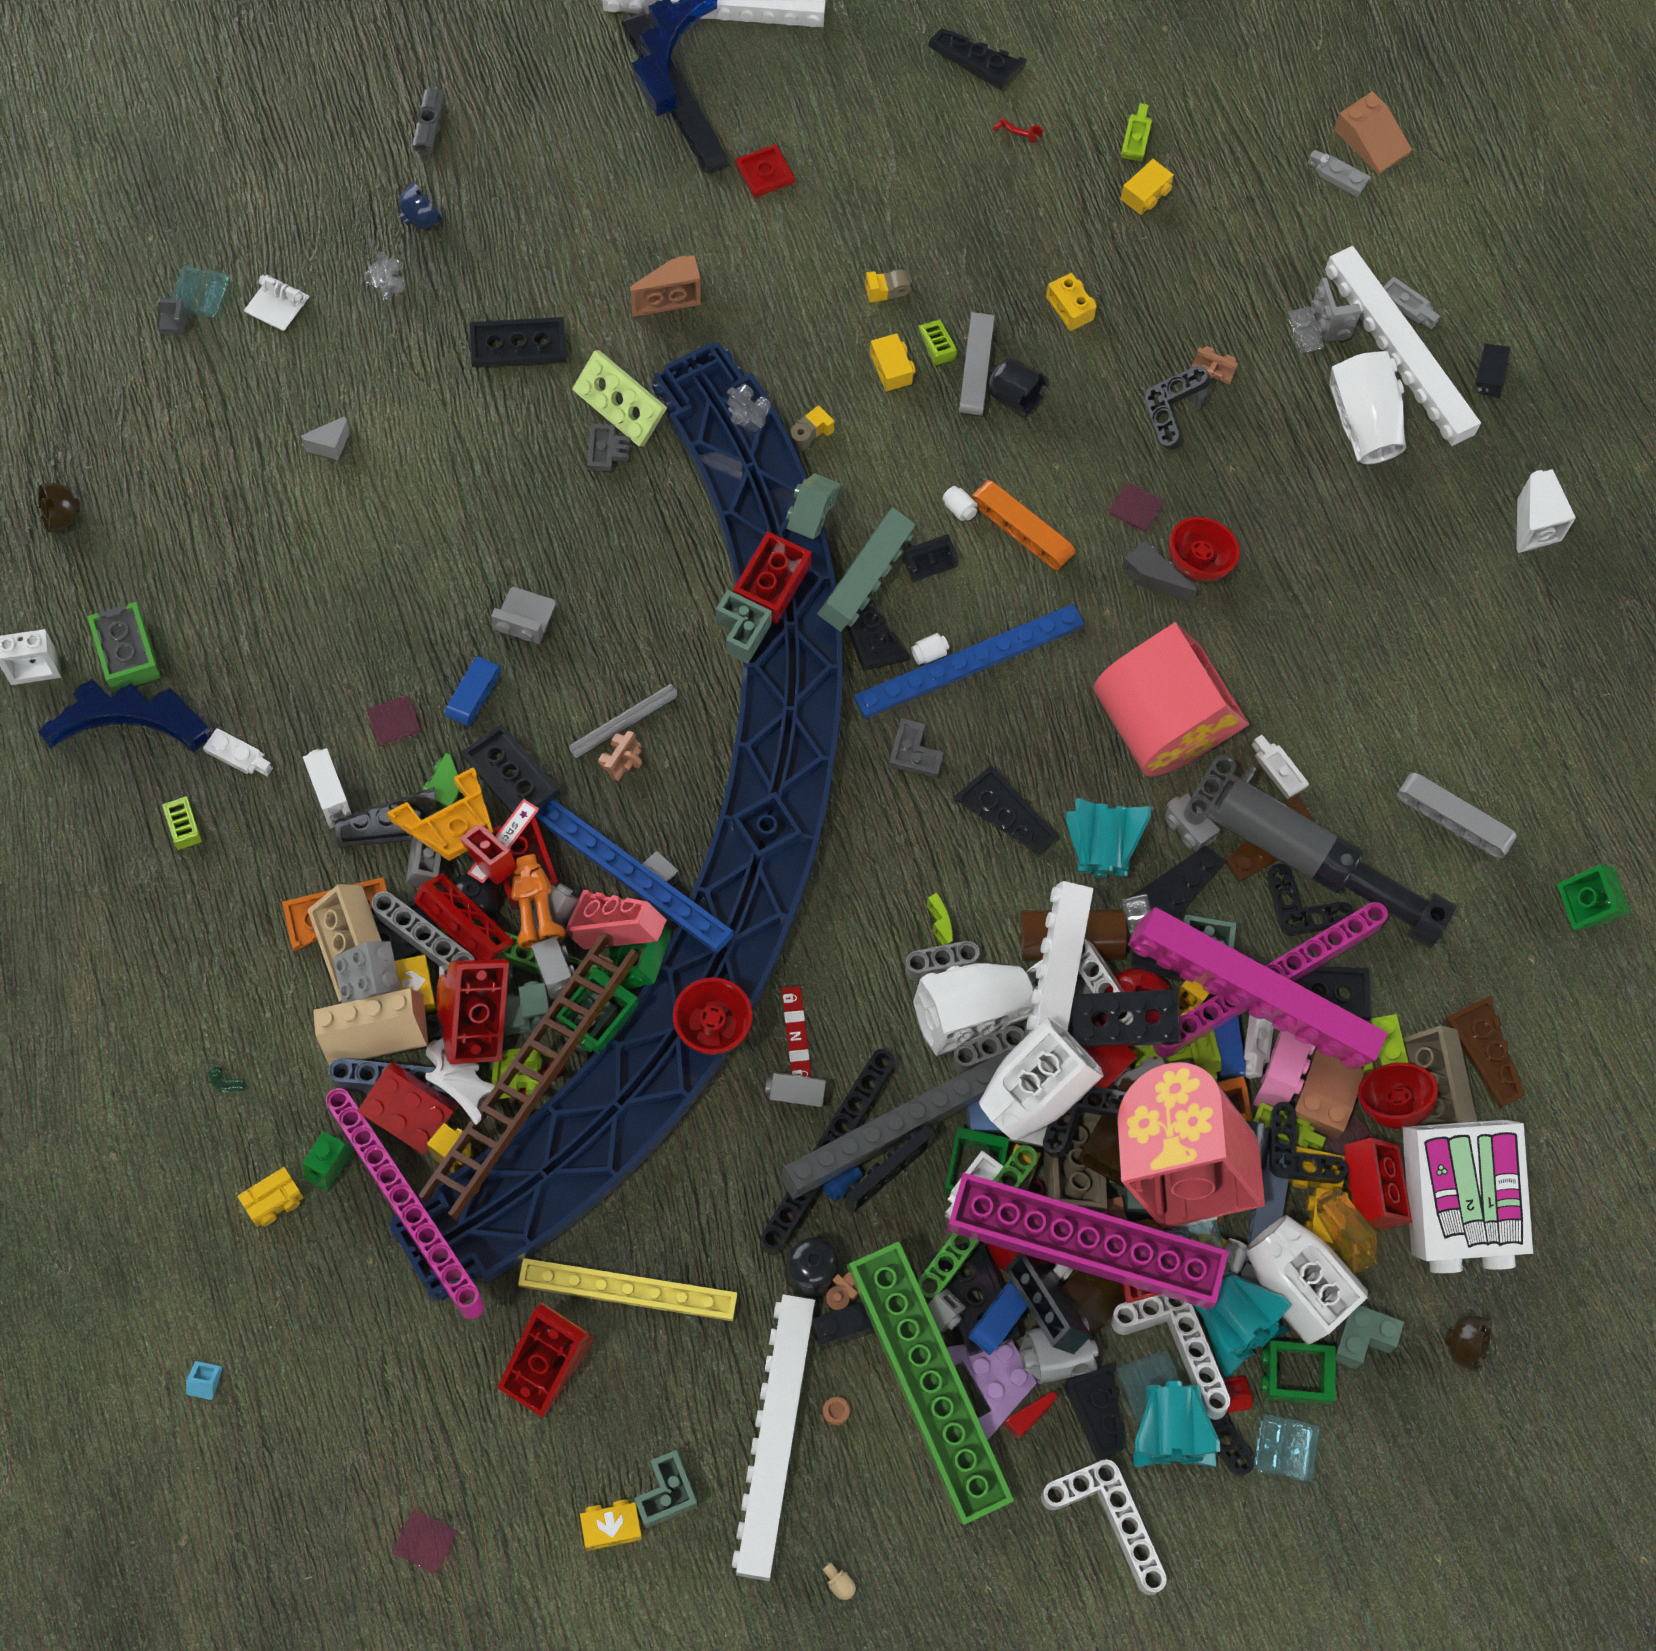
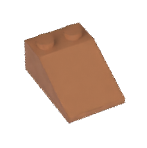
(1373, 133)
(667, 288)
(1328, 1094)

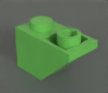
(443, 782)

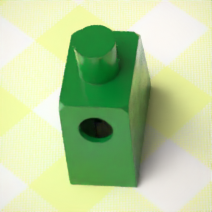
(327, 1160)

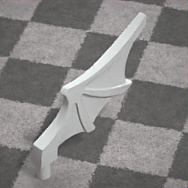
(457, 1080)

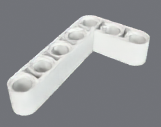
(1097, 983)
(1183, 1341)
(1115, 1515)

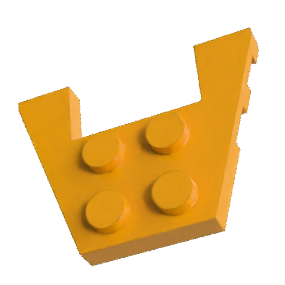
(447, 826)

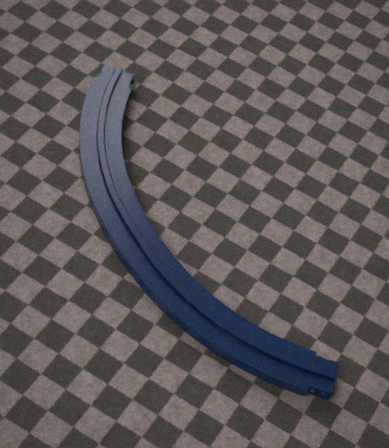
(750, 880)

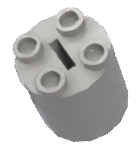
(1052, 1364)

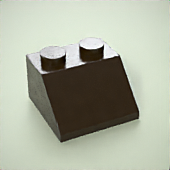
(1093, 1298)

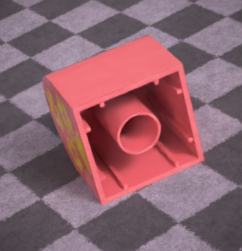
(1168, 702)
(1187, 1147)

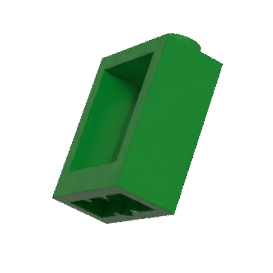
(648, 964)
(620, 996)
(974, 1140)
(1327, 1373)

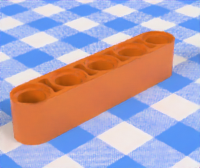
(1023, 525)

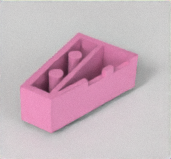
(1284, 1070)

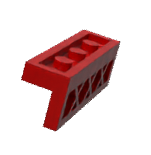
(458, 922)

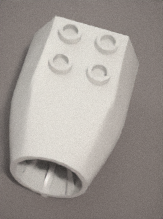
(1370, 405)
(971, 1003)
(1039, 1081)
(1308, 1275)

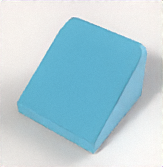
(203, 1380)

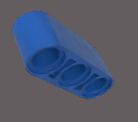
(472, 691)
(1230, 1050)
(998, 1319)

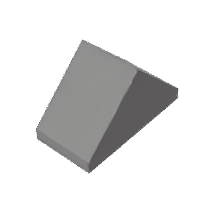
(327, 439)

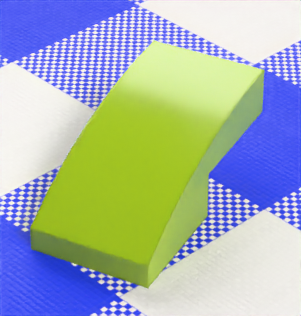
(942, 928)

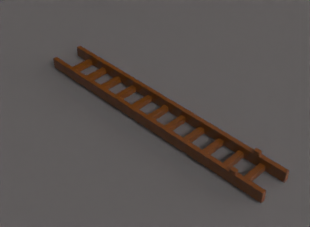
(440, 1175)

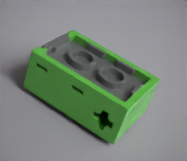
(124, 647)

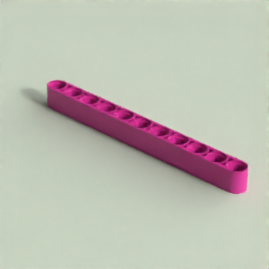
(1298, 957)
(408, 1210)

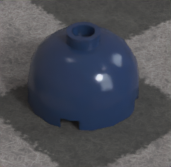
(417, 208)

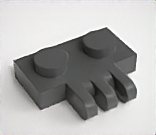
(606, 447)

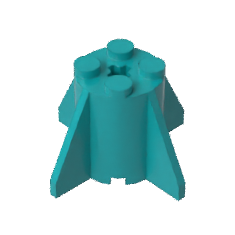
(1105, 836)
(1242, 1320)
(1175, 1428)

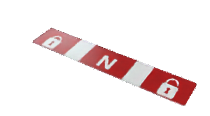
(796, 1031)

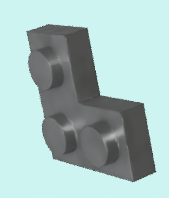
(908, 753)

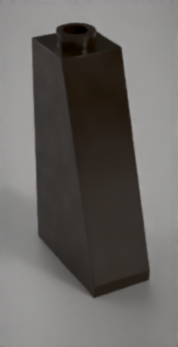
(1102, 1148)

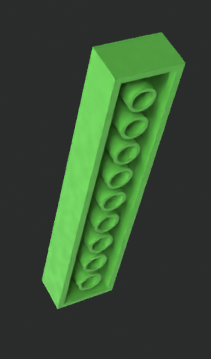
(930, 1383)

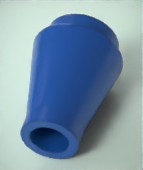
(837, 1187)

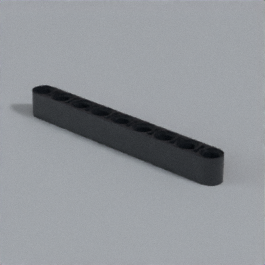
(688, 114)
(845, 1116)

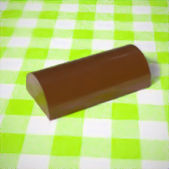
(1104, 930)

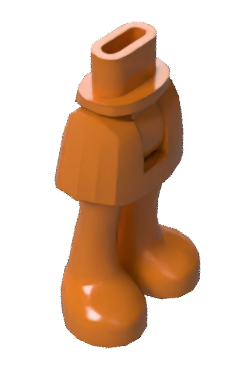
(533, 885)

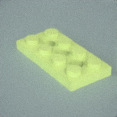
(605, 401)

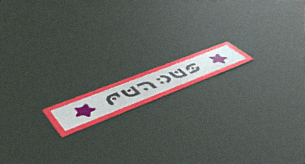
(509, 832)

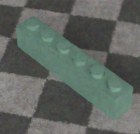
(866, 570)

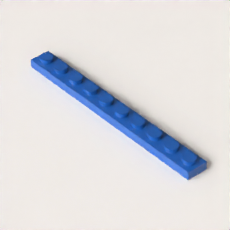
(968, 661)
(634, 876)

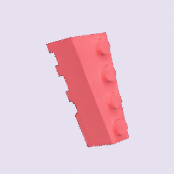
(619, 919)

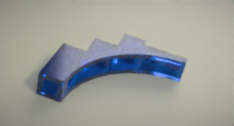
(669, 25)
(128, 706)

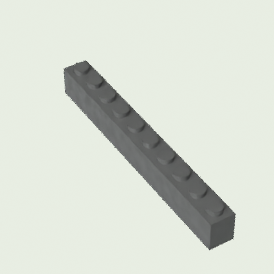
(889, 1129)

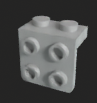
(1333, 321)
(523, 615)
(366, 971)

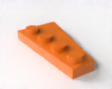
(298, 919)

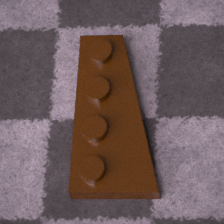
(1249, 859)
(1487, 1050)

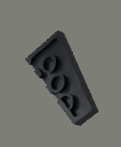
(988, 64)
(874, 641)
(1004, 808)
(374, 826)
(1183, 882)

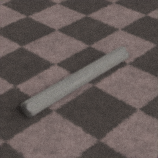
(623, 721)

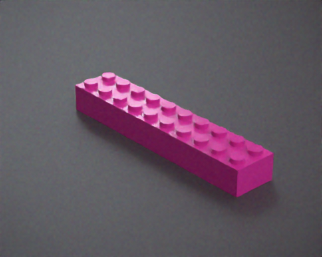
(1257, 989)
(1088, 1241)

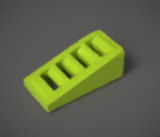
(943, 356)
(186, 839)

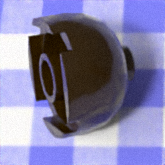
(57, 505)
(1469, 1341)

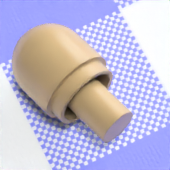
(840, 1582)

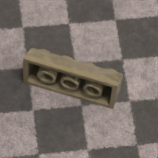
(1442, 1056)
(1069, 1179)

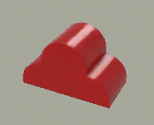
(473, 1010)
(544, 1359)

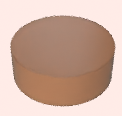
(836, 1411)

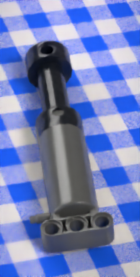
(1310, 848)

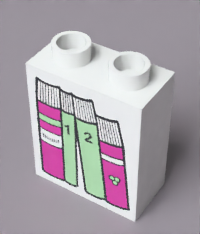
(1468, 1193)

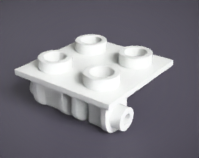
(276, 302)

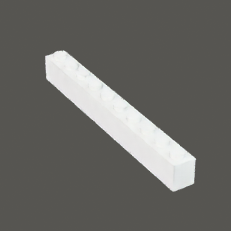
(787, 12)
(1395, 335)
(1059, 965)
(775, 1438)

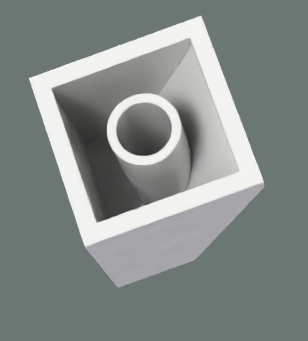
(1542, 512)

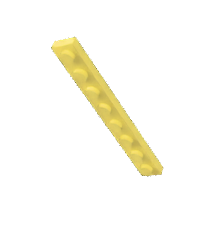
(627, 1289)

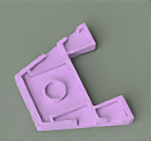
(998, 1379)

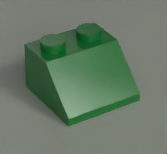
(1593, 897)

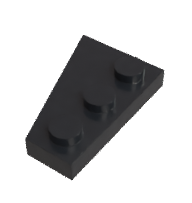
(1096, 1409)

